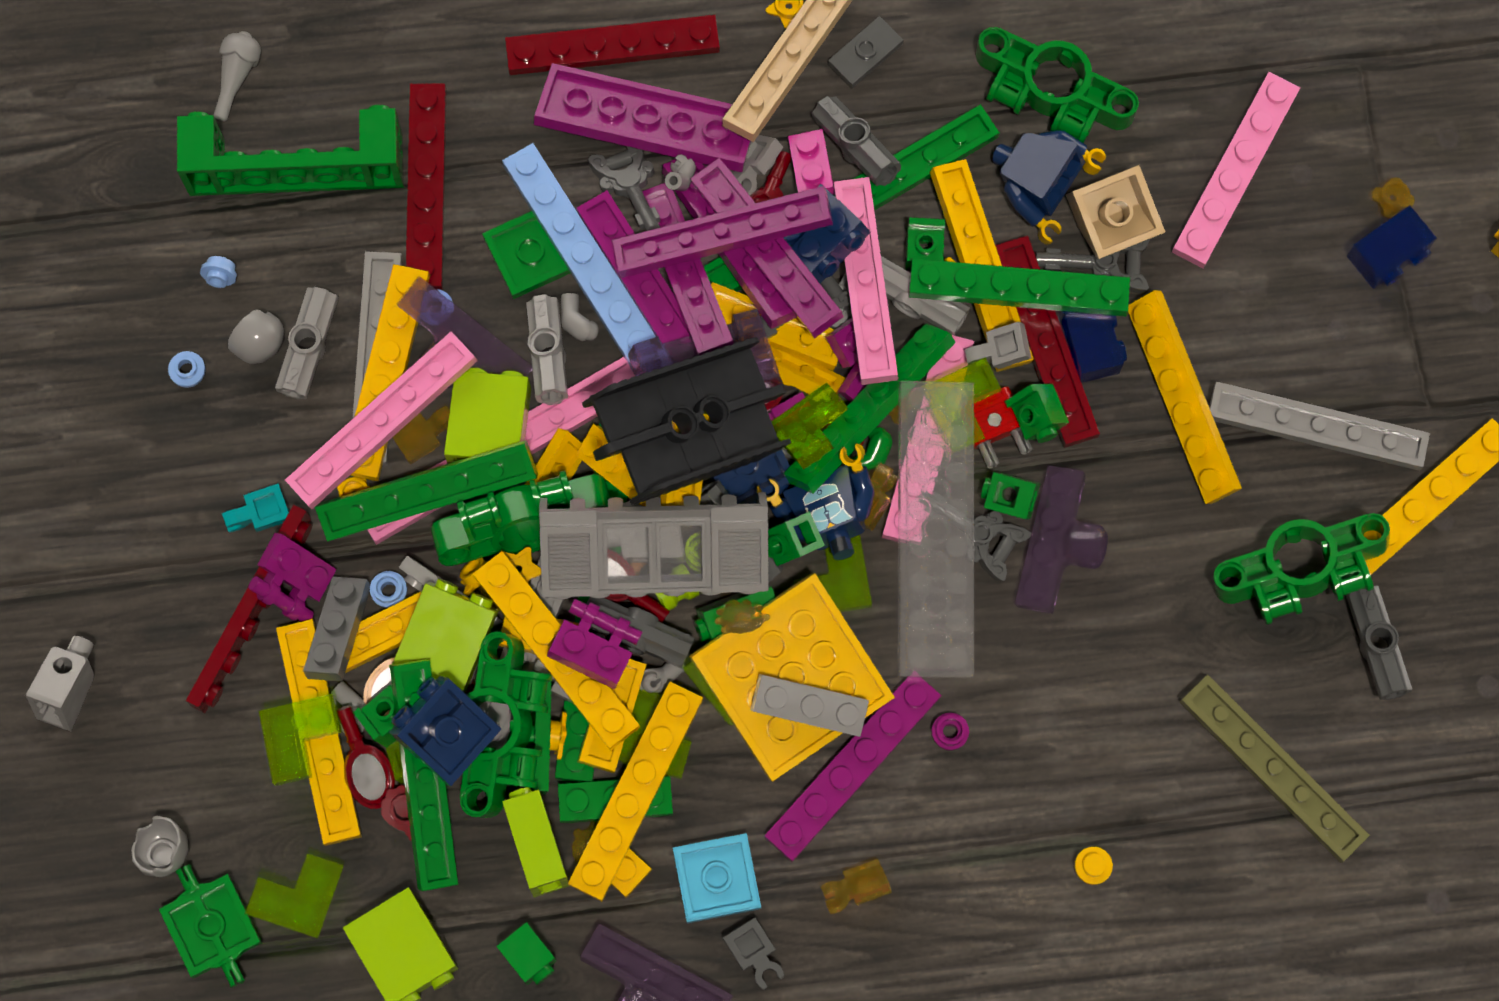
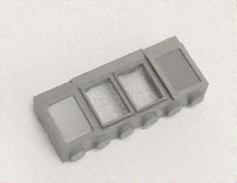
(654, 548)

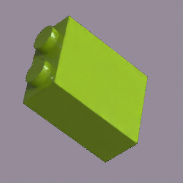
(486, 413)
(447, 632)
(535, 841)
(401, 948)

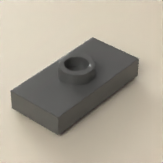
(865, 52)

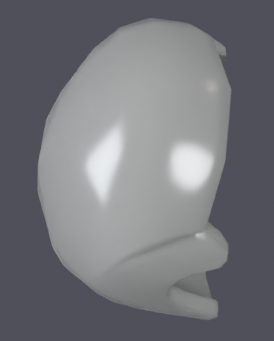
(256, 337)
(160, 847)

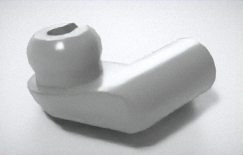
(682, 172)
(574, 322)
(657, 679)
(347, 697)

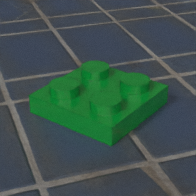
(524, 255)

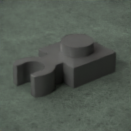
(750, 948)

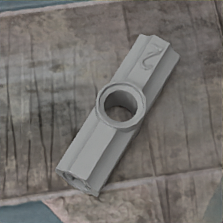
(942, 314)
(300, 363)
(548, 366)

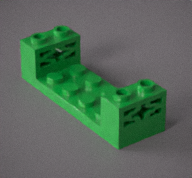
(211, 171)

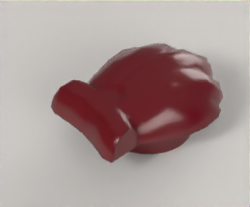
(395, 809)

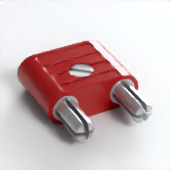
(997, 423)

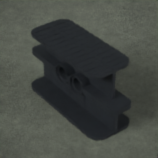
(641, 411)

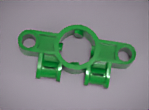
(1073, 114)
(510, 518)
(1278, 593)
(523, 692)

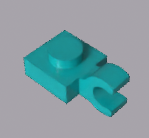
(263, 508)

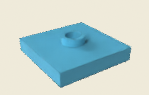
(716, 878)

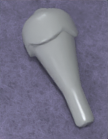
(239, 55)

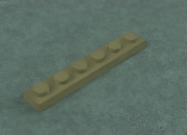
(1274, 769)

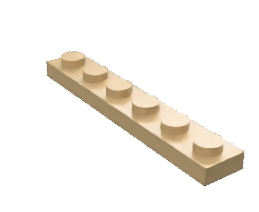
(783, 66)

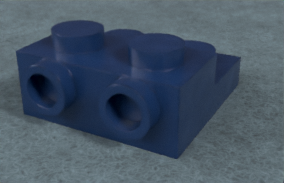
(828, 246)
(745, 480)
(444, 728)

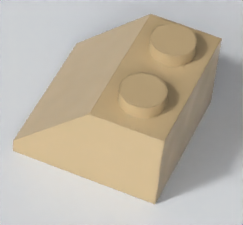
(1116, 212)

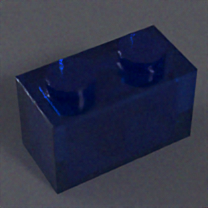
(1392, 247)
(1093, 344)

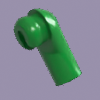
(878, 448)

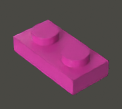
(810, 161)

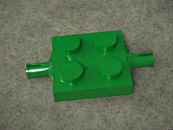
(210, 926)

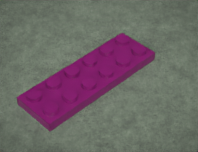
(639, 116)

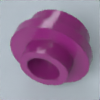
(955, 721)

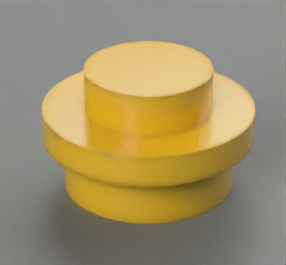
(1093, 865)

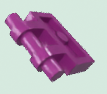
(296, 567)
(590, 653)

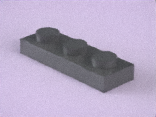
(337, 629)

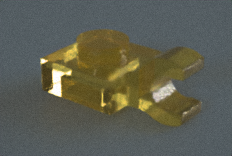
(419, 436)
(882, 482)
(860, 883)

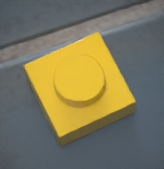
(630, 874)

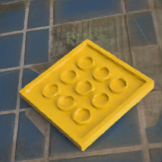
(801, 644)

